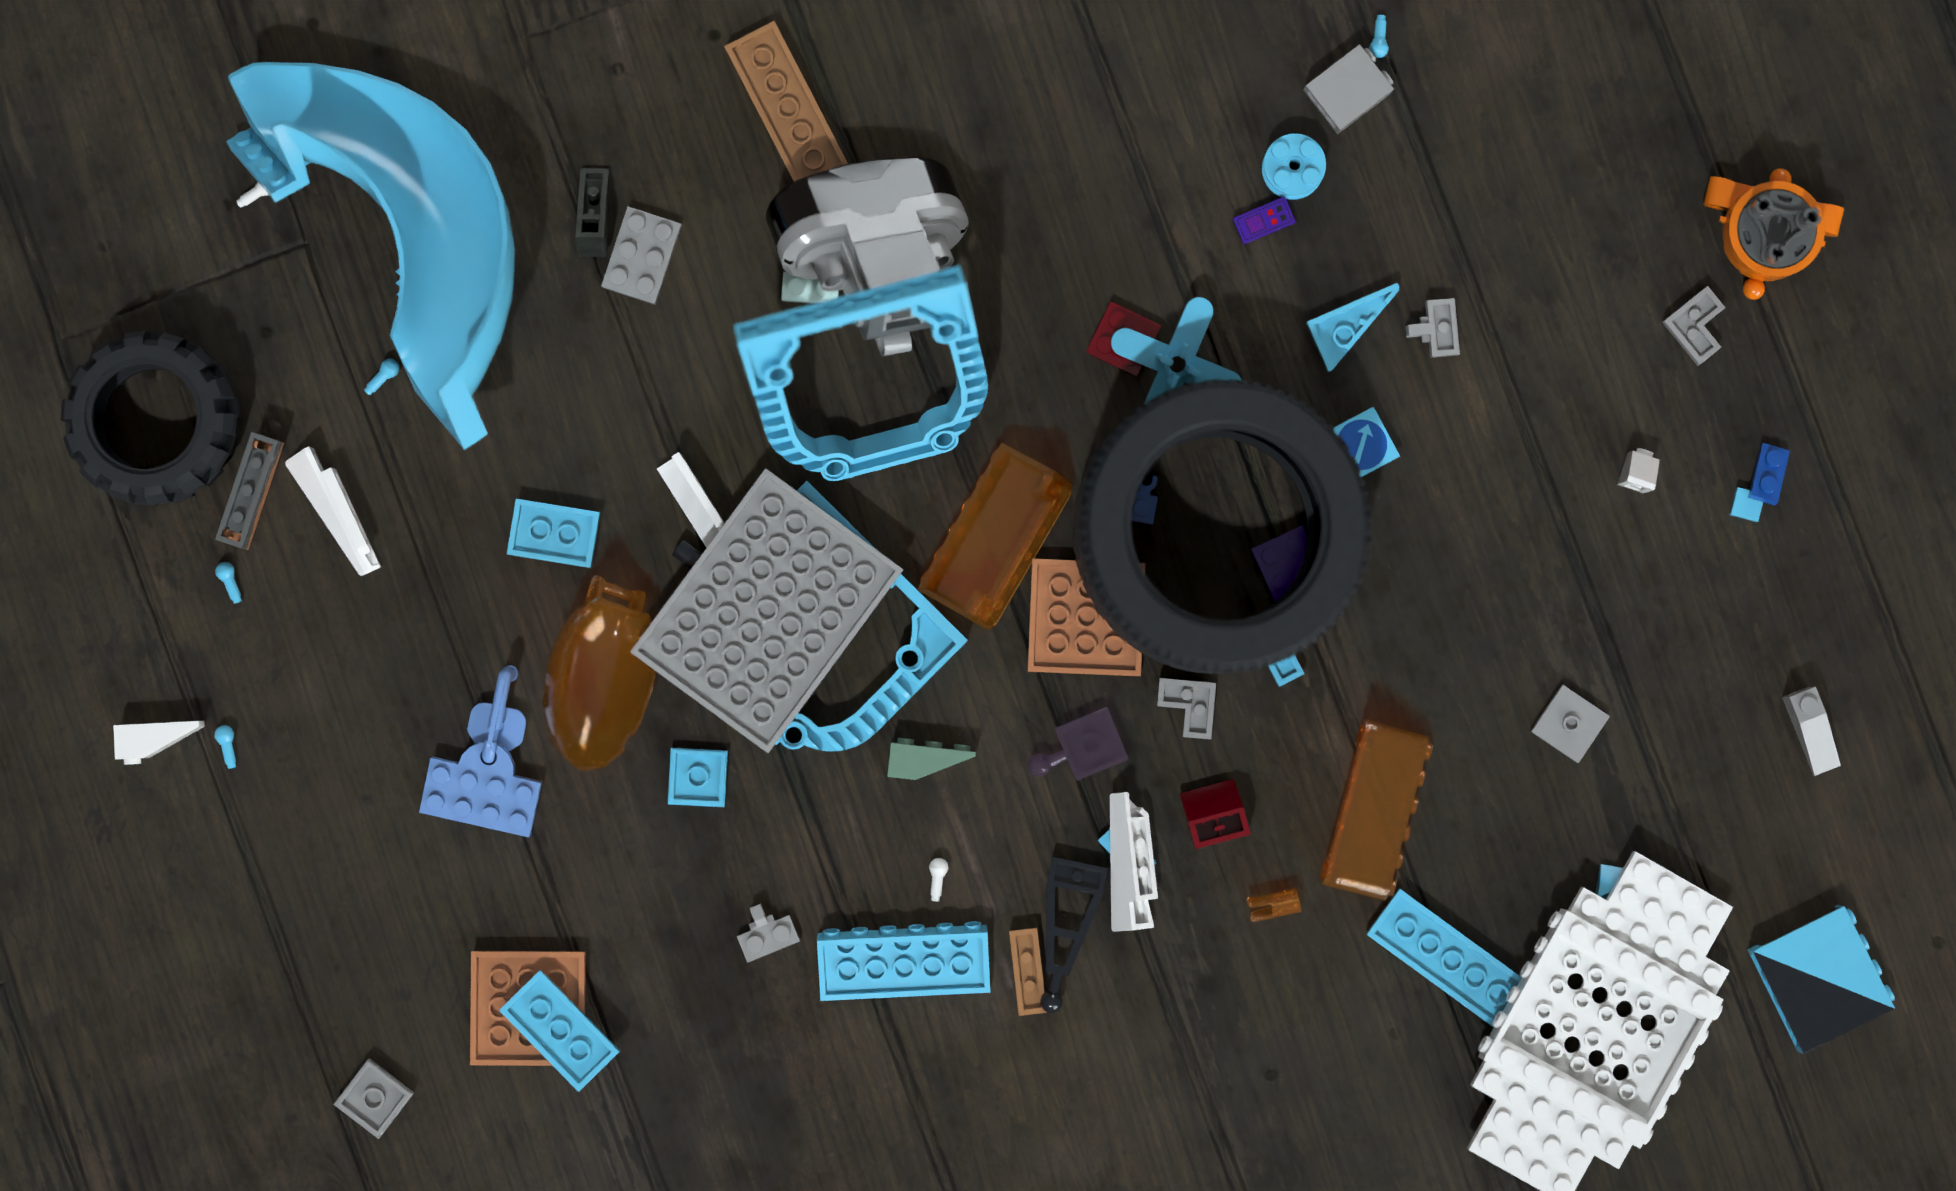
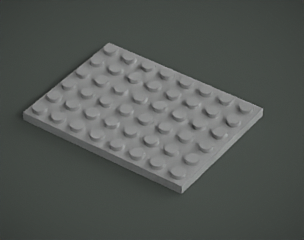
(766, 610)

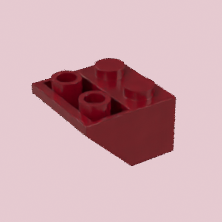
(1214, 814)

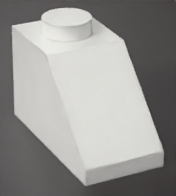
(1639, 471)

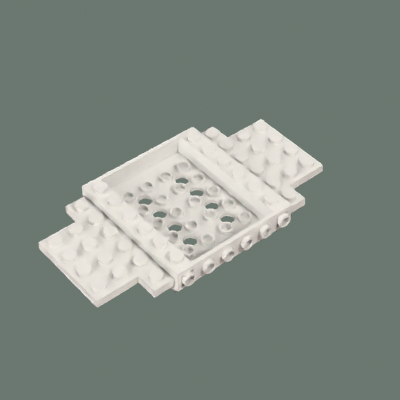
(1644, 949)

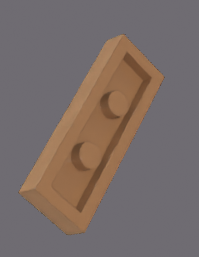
(1027, 970)

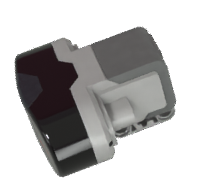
(868, 230)

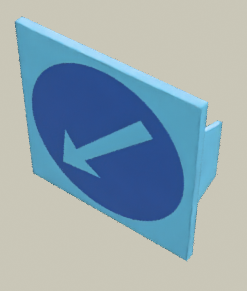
(1367, 441)

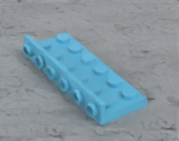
(903, 961)

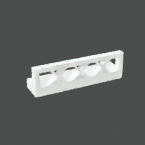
(691, 498)

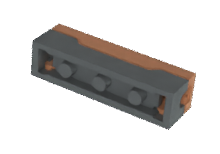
(249, 491)

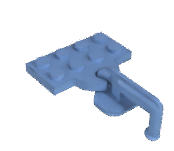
(475, 787)

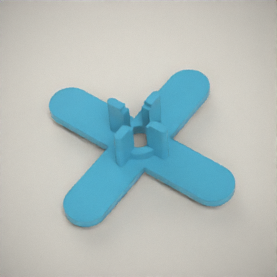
(1184, 343)

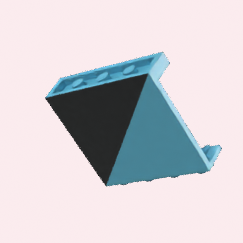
(1822, 979)

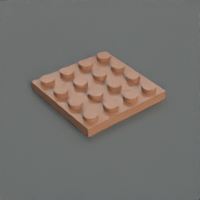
(1068, 629)
(495, 980)

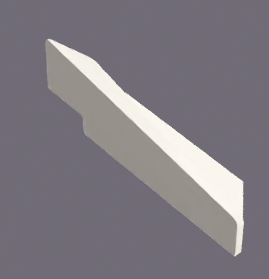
(334, 507)
(1131, 865)

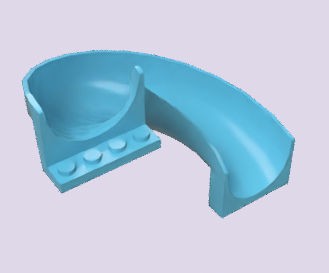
(437, 196)

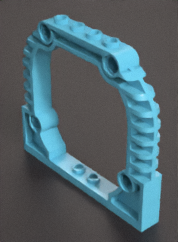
(934, 297)
(933, 641)

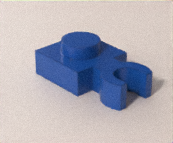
(1144, 503)

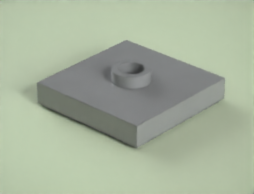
(1570, 723)
(374, 1098)

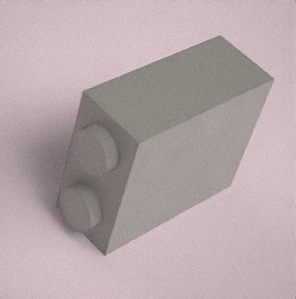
(1349, 88)

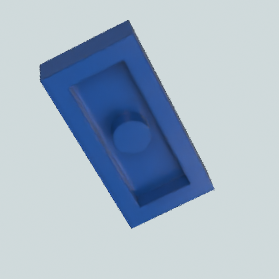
(1768, 474)

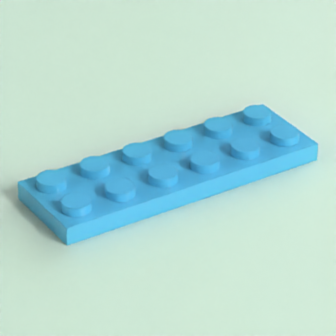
(1444, 956)

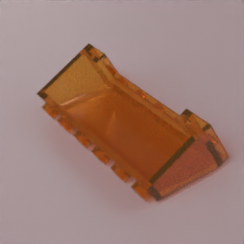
(996, 537)
(1376, 810)

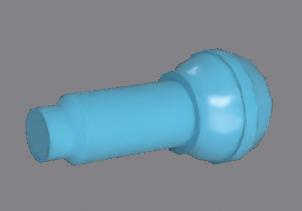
(1379, 45)
(388, 369)
(225, 573)
(224, 736)

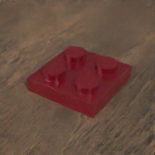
(1114, 319)

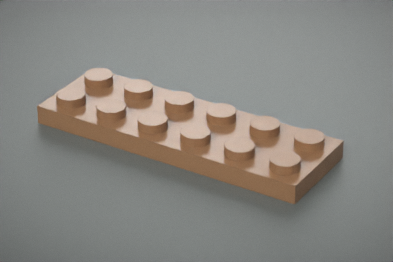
(785, 102)

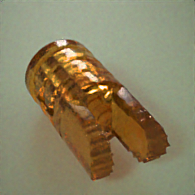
(1281, 904)

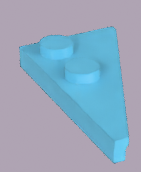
(1341, 328)

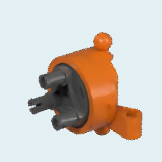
(1771, 227)

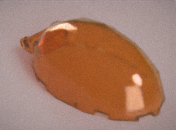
(594, 682)

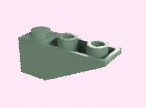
(916, 761)

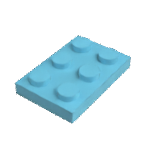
(553, 533)

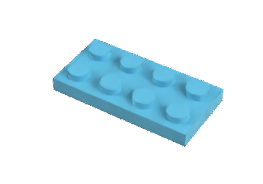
(559, 1030)

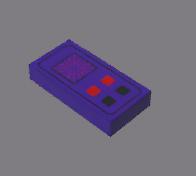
(1264, 220)

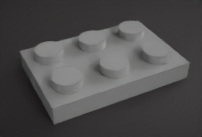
(641, 255)

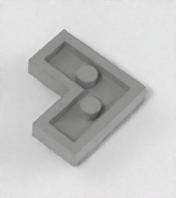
(1689, 322)
(1195, 698)

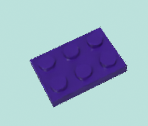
(1281, 559)

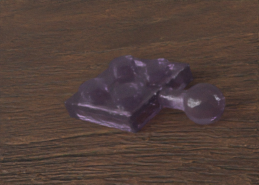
(1087, 744)

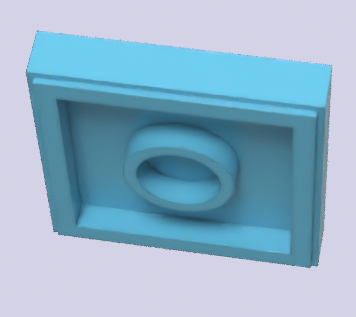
(697, 777)

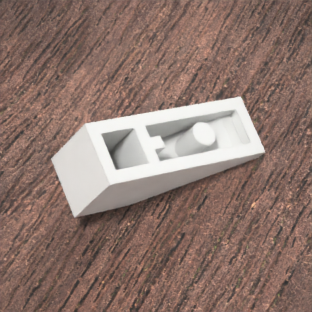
(146, 740)

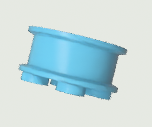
(1296, 150)

